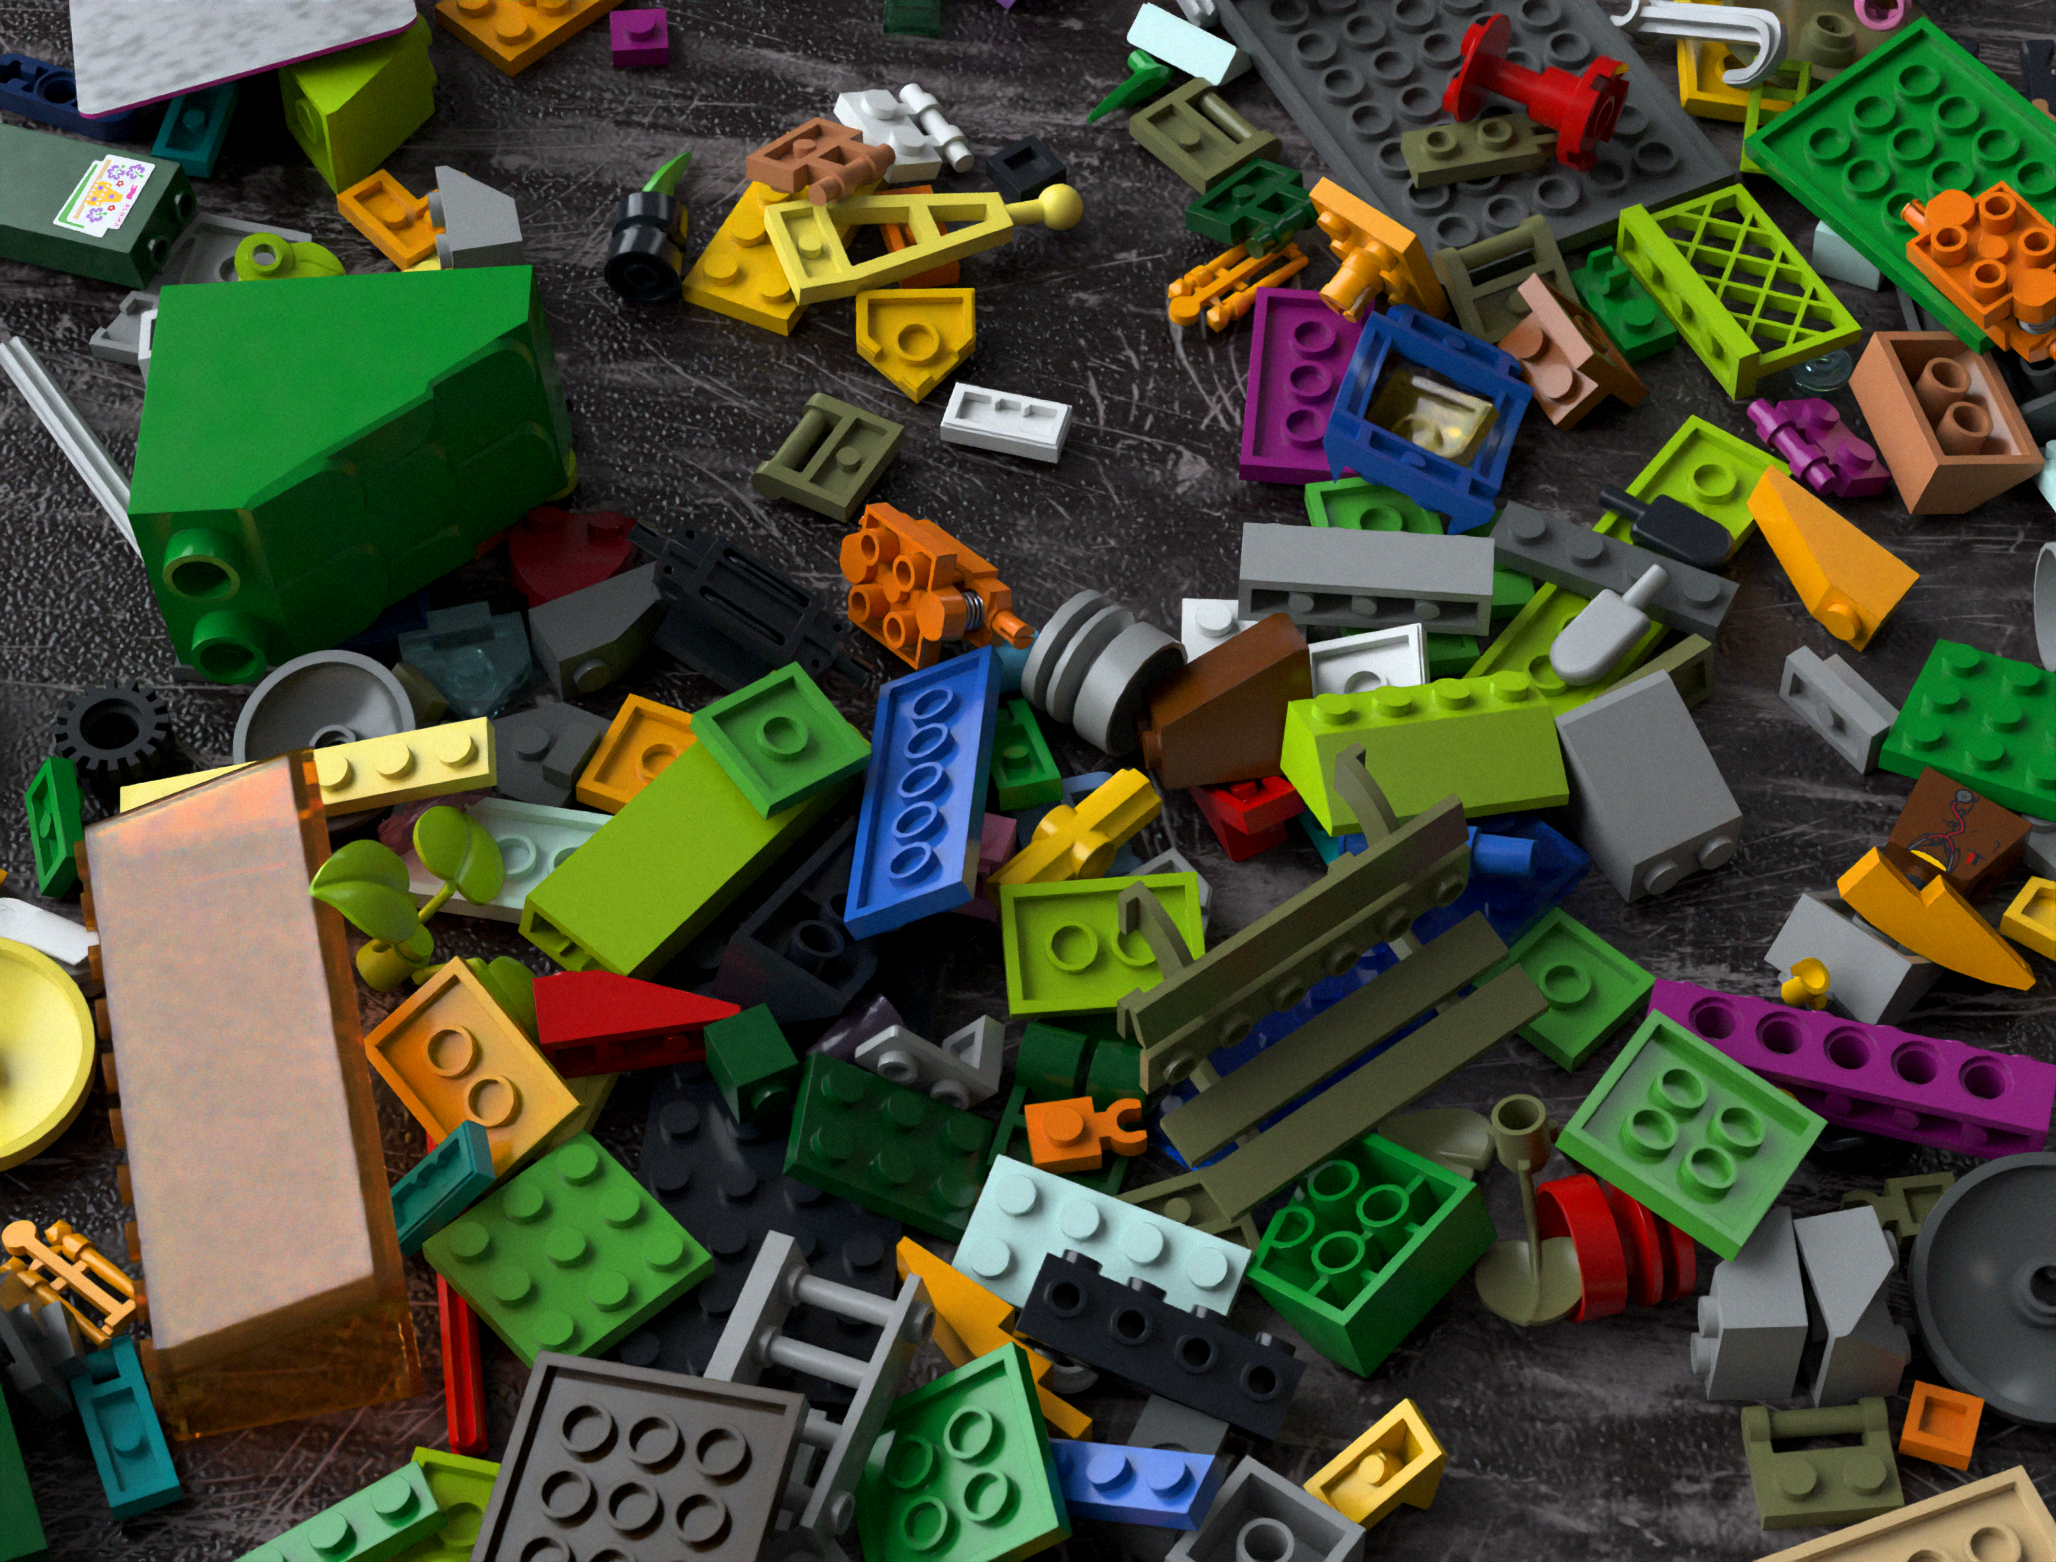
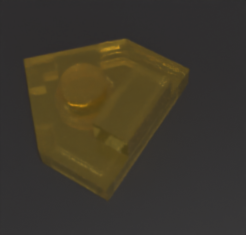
(1433, 416)

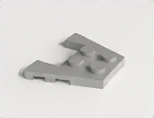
(198, 256)

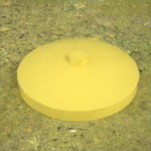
(44, 1052)

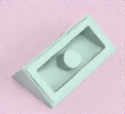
(1187, 46)

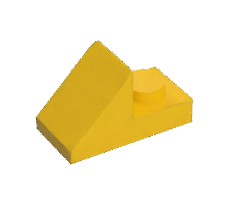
(1383, 1468)

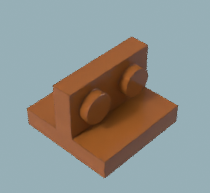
(1568, 356)

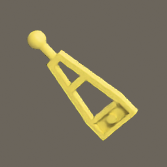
(822, 272)

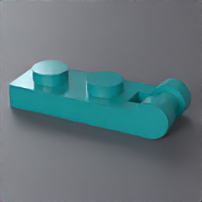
(125, 1432)

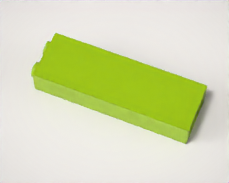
(663, 869)

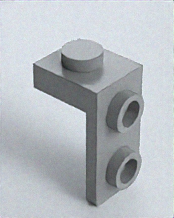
(957, 1074)

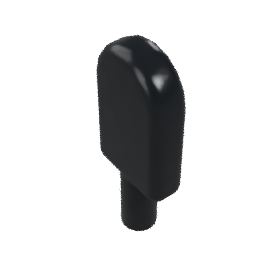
(1673, 530)

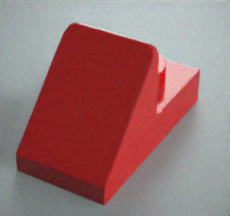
(1248, 813)

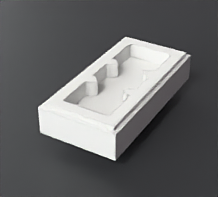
(1006, 422)

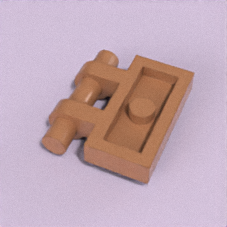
(821, 156)

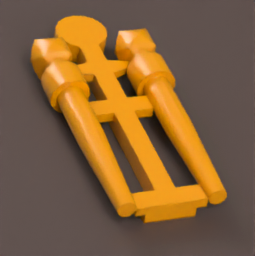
(1185, 307)
(23, 1239)

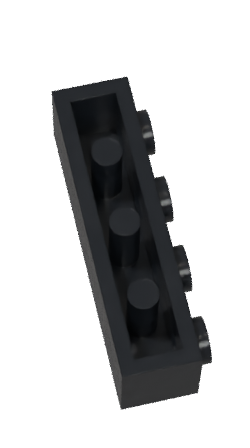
(1158, 1348)

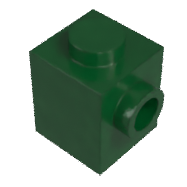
(752, 1064)

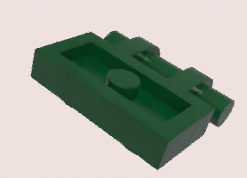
(1248, 206)

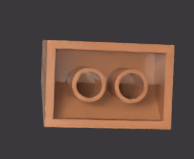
(1942, 420)

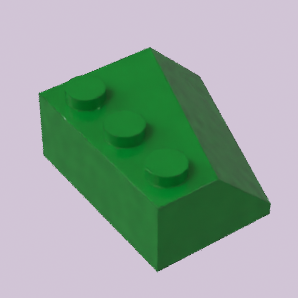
(1369, 1249)

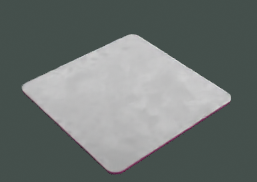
(168, 48)

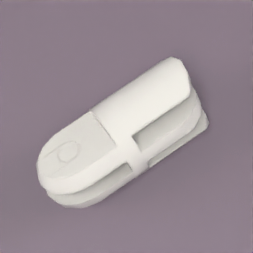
(53, 936)

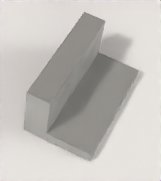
(1838, 706)

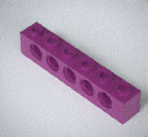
(1882, 1060)

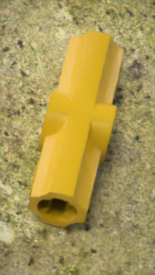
(1082, 839)

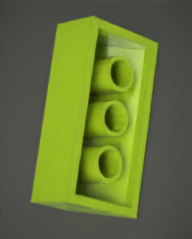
(1468, 737)

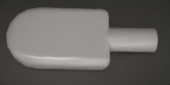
(1605, 630)

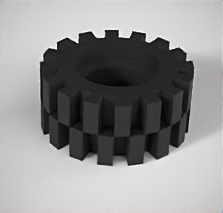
(114, 709)

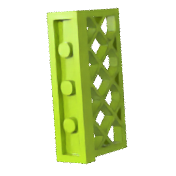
(1696, 300)

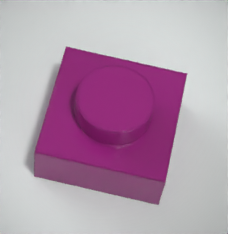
(639, 37)

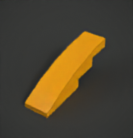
(978, 1322)

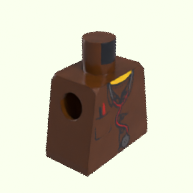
(1958, 836)

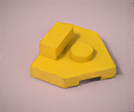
(916, 334)

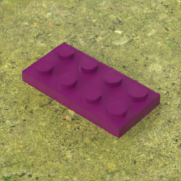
(1292, 385)

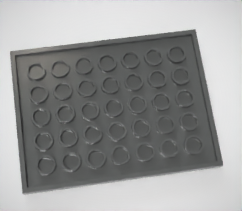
(1381, 68)

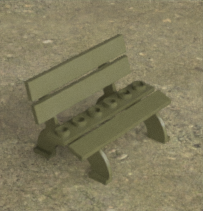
(1292, 950)

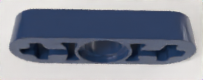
(30, 83)

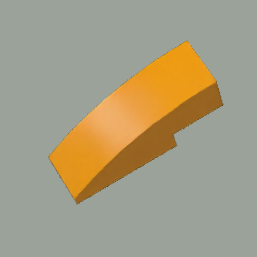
(1932, 922)

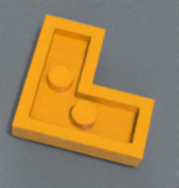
(391, 218)

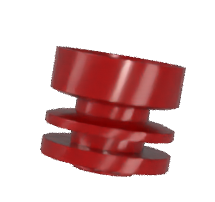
(1616, 1246)

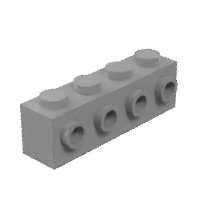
(1363, 575)

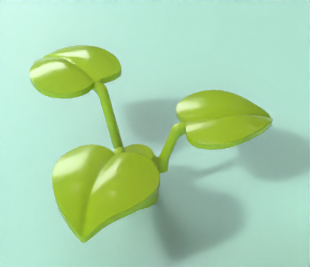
(372, 891)

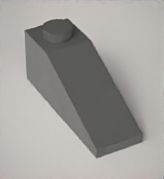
(596, 631)

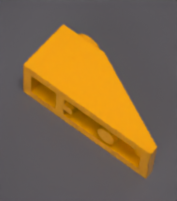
(1833, 565)

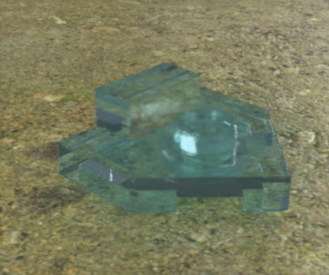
(470, 656)

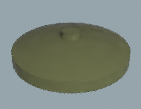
(1819, 33)

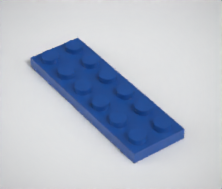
(925, 794)

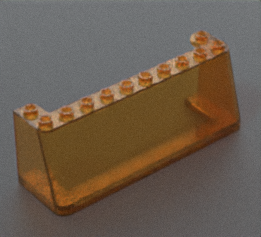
(244, 1107)

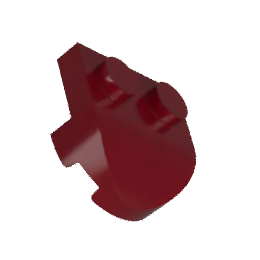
(566, 552)

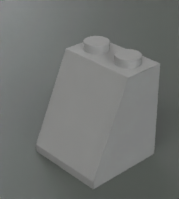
(1645, 788)

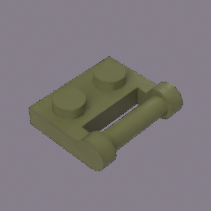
(1194, 146)
(1497, 306)
(841, 468)
(1822, 1483)

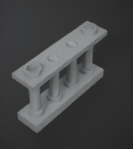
(756, 1341)

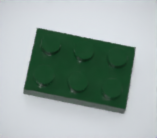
(887, 1147)

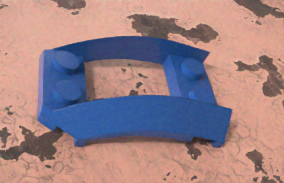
(1393, 461)

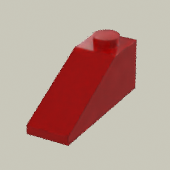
(619, 1023)

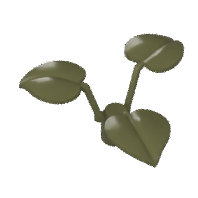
(1514, 1279)

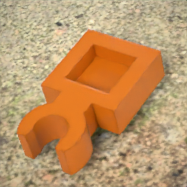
(1071, 1137)

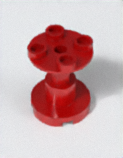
(1574, 105)

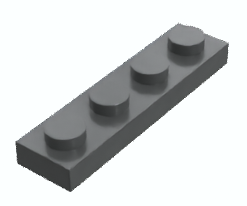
(1595, 562)

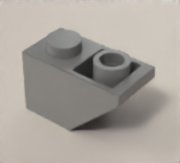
(477, 223)

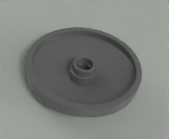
(1988, 1287)

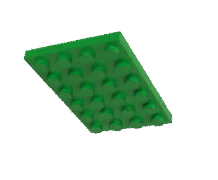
(1905, 129)

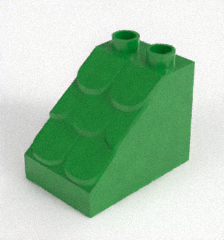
(335, 450)

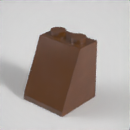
(1226, 708)

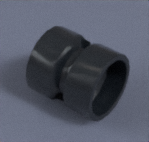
(647, 247)

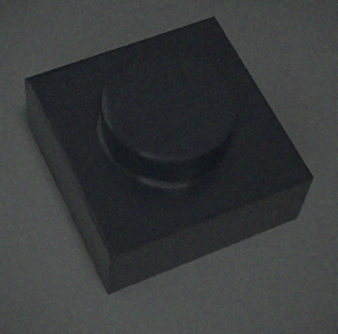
(1025, 170)

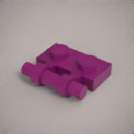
(1820, 447)

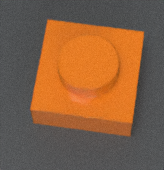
(1941, 1425)

